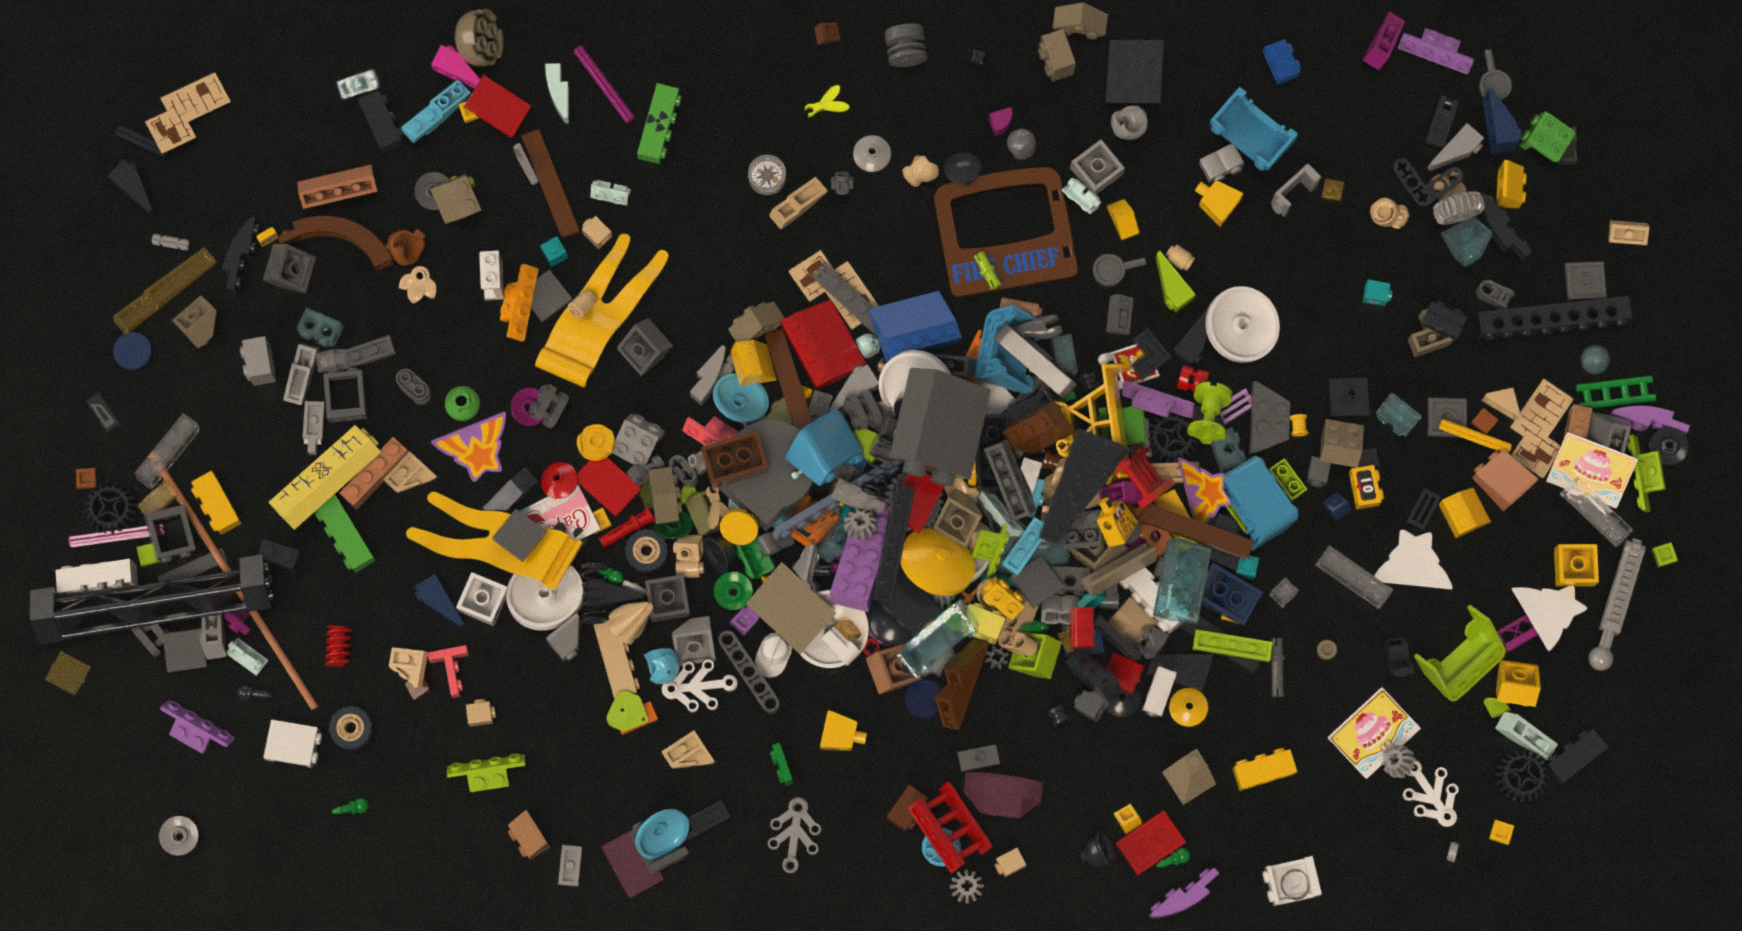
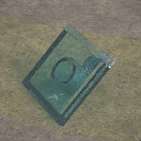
(1467, 240)

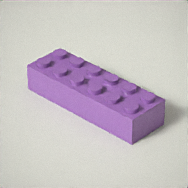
(859, 566)

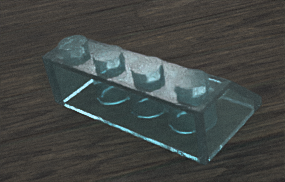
(1182, 581)

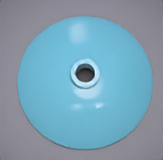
(739, 402)
(662, 834)

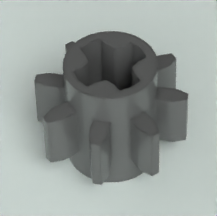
(842, 183)
(999, 653)

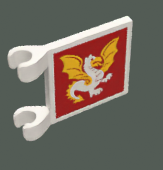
(1128, 357)

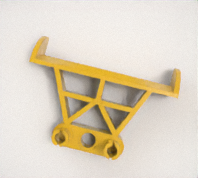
(1115, 413)

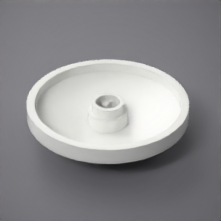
(1242, 324)
(896, 371)
(542, 607)
(818, 651)

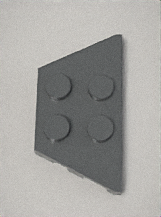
(1268, 418)

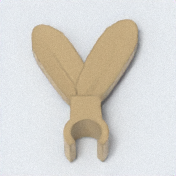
(717, 508)

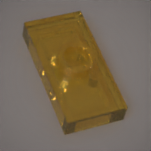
(158, 499)

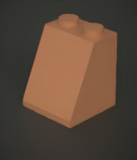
(1504, 479)

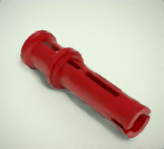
(633, 524)

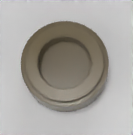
(1326, 650)

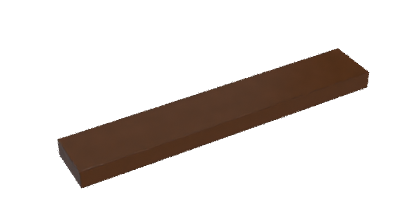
(550, 184)
(788, 379)
(1196, 531)

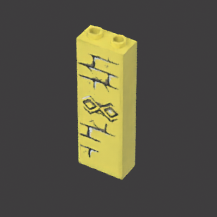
(325, 476)

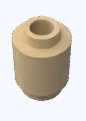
(1180, 257)
(582, 304)
(689, 569)

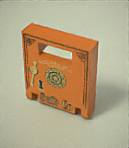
(817, 528)

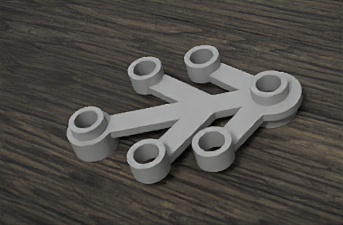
(794, 832)

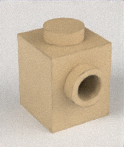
(689, 548)
(480, 713)

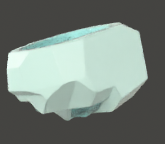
(868, 345)

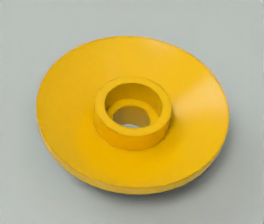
(1183, 715)

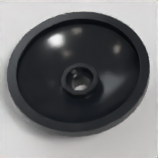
(885, 627)

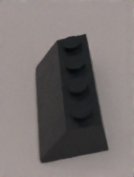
(991, 433)

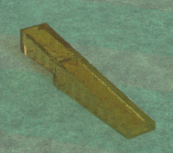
(163, 291)

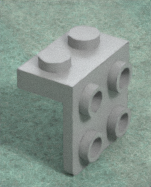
(637, 440)

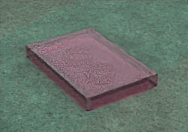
(630, 865)

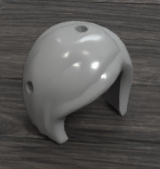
(1132, 121)

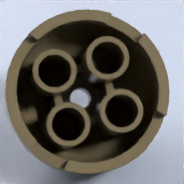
(472, 34)

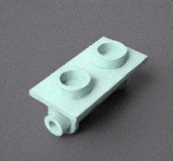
(601, 191)
(1088, 202)
(246, 656)

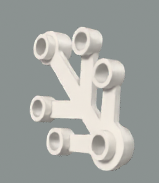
(695, 686)
(1433, 797)

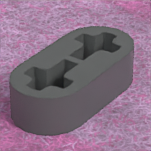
(686, 469)

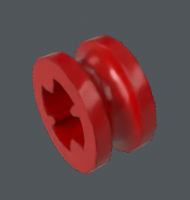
(874, 641)

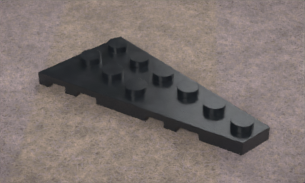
(1083, 475)

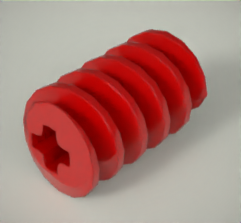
(337, 646)

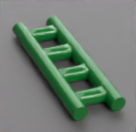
(1623, 383)

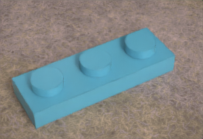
(1024, 548)

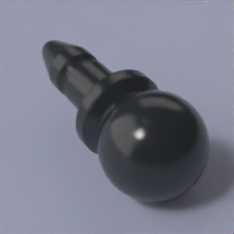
(246, 692)

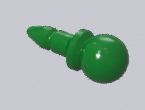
(614, 576)
(1036, 627)
(360, 805)
(1179, 856)

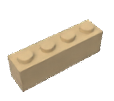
(616, 660)

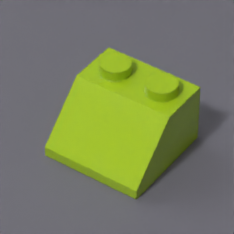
(1042, 661)

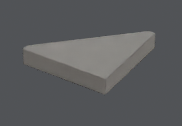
(521, 157)

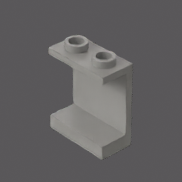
(1307, 176)

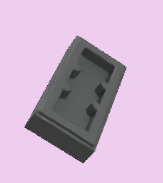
(978, 758)

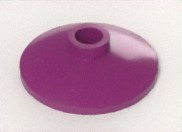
(524, 396)

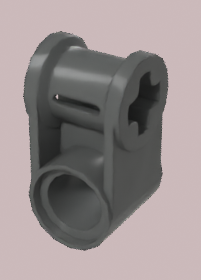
(1496, 294)

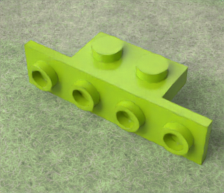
(1648, 473)
(990, 547)
(487, 773)

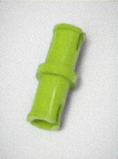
(987, 270)

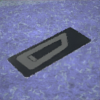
(102, 412)

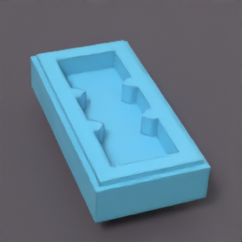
(1037, 498)

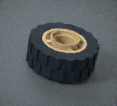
(652, 561)
(339, 725)

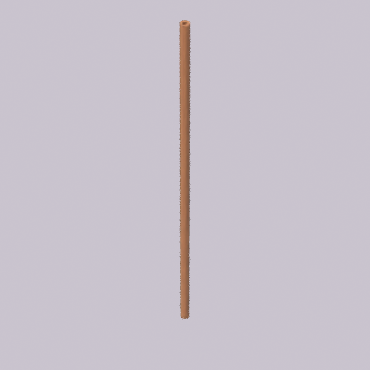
(255, 615)

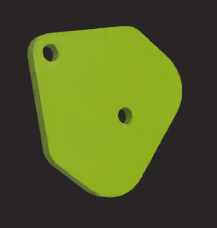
(632, 713)

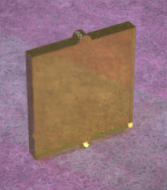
(68, 673)

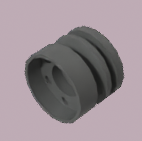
(906, 45)

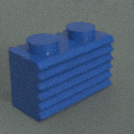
(1281, 61)

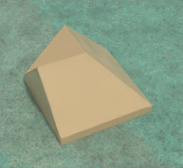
(1131, 621)

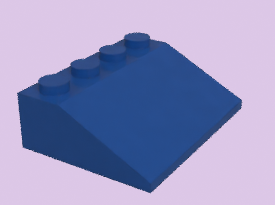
(915, 324)

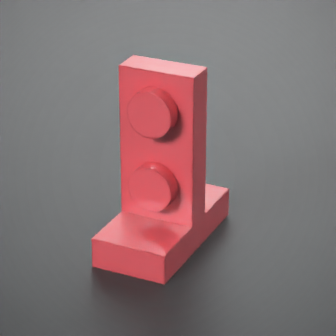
(452, 666)

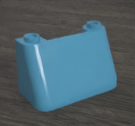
(1252, 131)
(994, 362)
(824, 448)

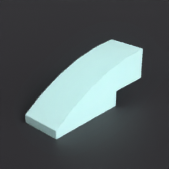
(558, 90)

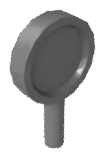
(1494, 79)
(1110, 269)

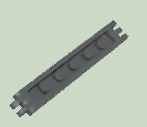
(845, 295)

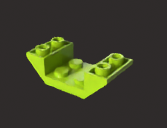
(1286, 480)

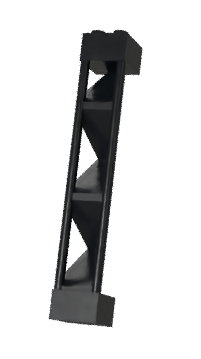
(55, 624)

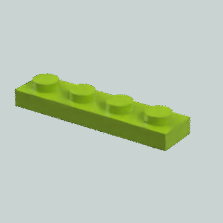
(1232, 645)

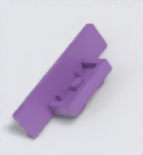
(1437, 49)
(1156, 401)
(193, 729)

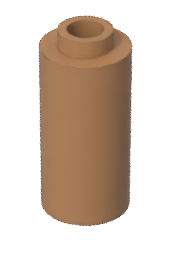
(1031, 308)

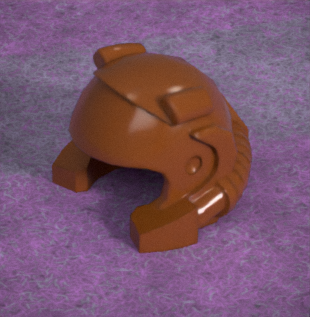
(405, 246)

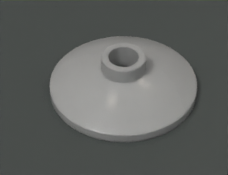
(872, 162)
(170, 830)

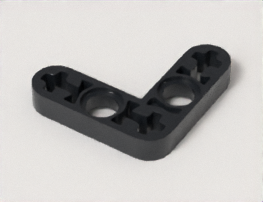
(1429, 188)

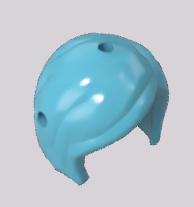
(662, 665)

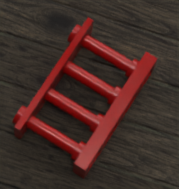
(1144, 477)
(937, 836)

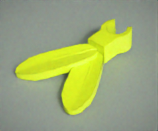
(827, 102)

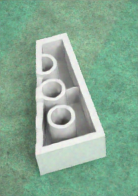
(1145, 591)

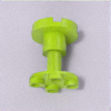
(1212, 400)

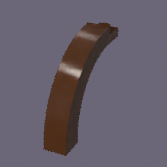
(342, 229)

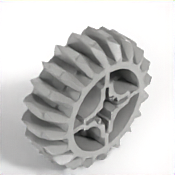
(1458, 208)

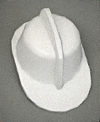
(772, 655)

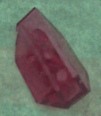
(1002, 794)

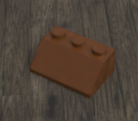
(1038, 429)

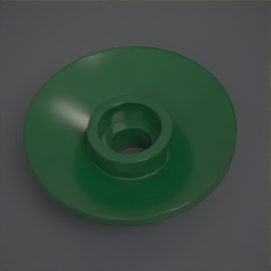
(675, 529)

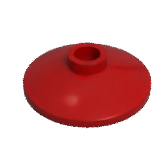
(562, 487)

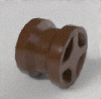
(1050, 460)

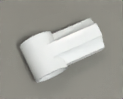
(844, 649)

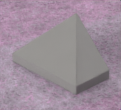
(806, 565)

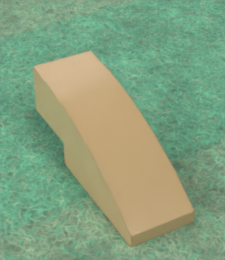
(797, 203)

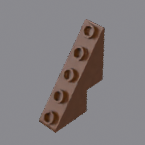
(961, 679)

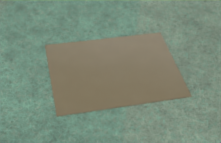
(791, 608)

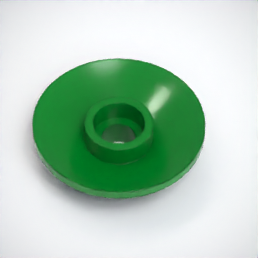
(731, 581)

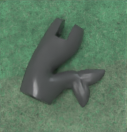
(1037, 329)

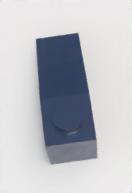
(436, 598)

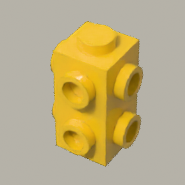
(1007, 602)

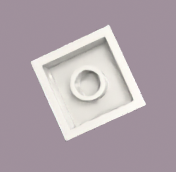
(482, 599)

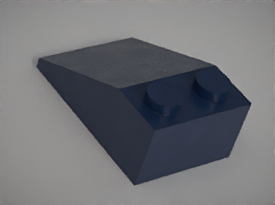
(1500, 125)
(1229, 595)

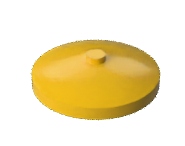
(937, 563)

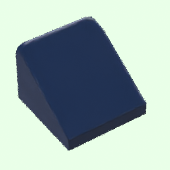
(1337, 505)

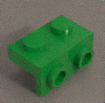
(755, 562)

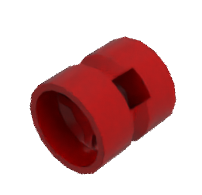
(1199, 377)

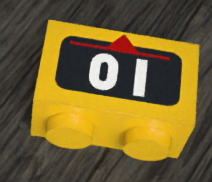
(1365, 486)

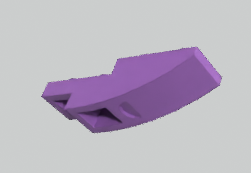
(1644, 415)
(1179, 901)

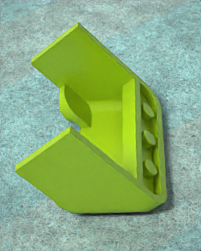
(1468, 661)

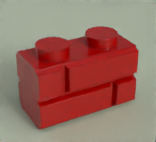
(1081, 628)

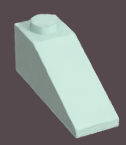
(1526, 735)

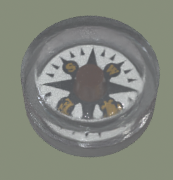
(767, 174)

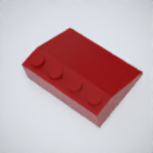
(822, 344)

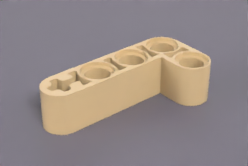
(1013, 637)

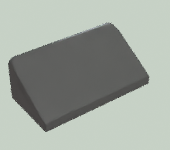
(1119, 314)

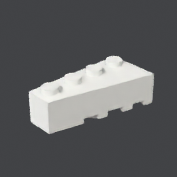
(96, 577)

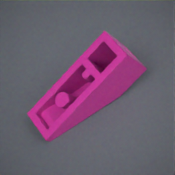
(452, 65)

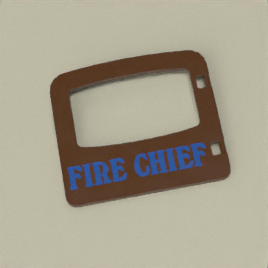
(1014, 263)

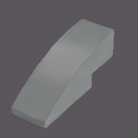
(301, 373)
(708, 376)

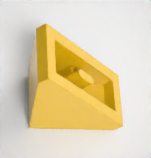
(1123, 219)

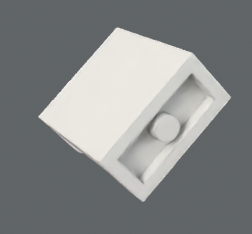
(491, 275)
(292, 743)
(1274, 873)

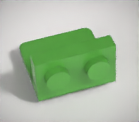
(1547, 136)
(1133, 422)

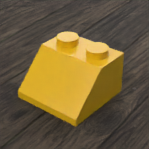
(1510, 185)
(752, 362)
(1464, 512)
(1518, 683)

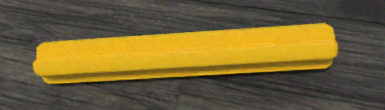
(1474, 436)

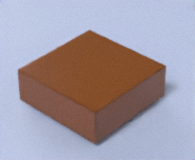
(1484, 421)
(86, 478)

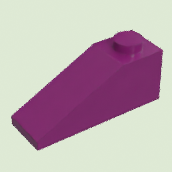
(1384, 41)

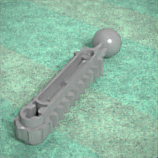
(1617, 603)

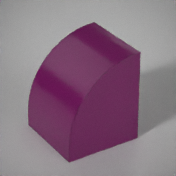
(1000, 120)

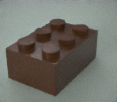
(734, 459)

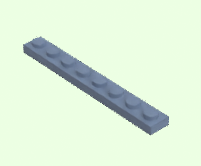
(828, 503)

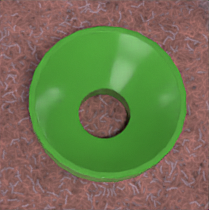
(464, 412)

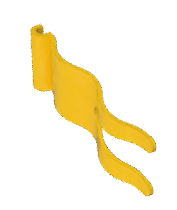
(579, 342)
(545, 563)

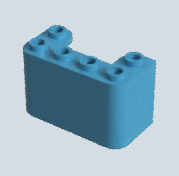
(1259, 501)

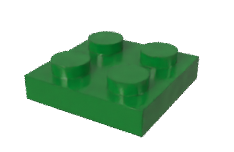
(783, 771)

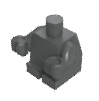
(1153, 641)

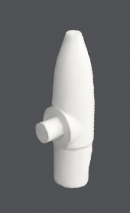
(634, 586)

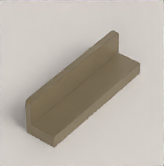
(1119, 569)

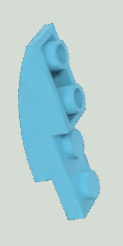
(437, 112)

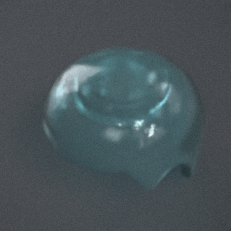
(1595, 359)

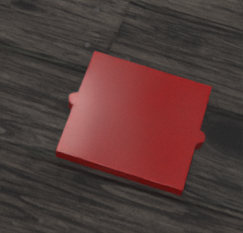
(1125, 672)

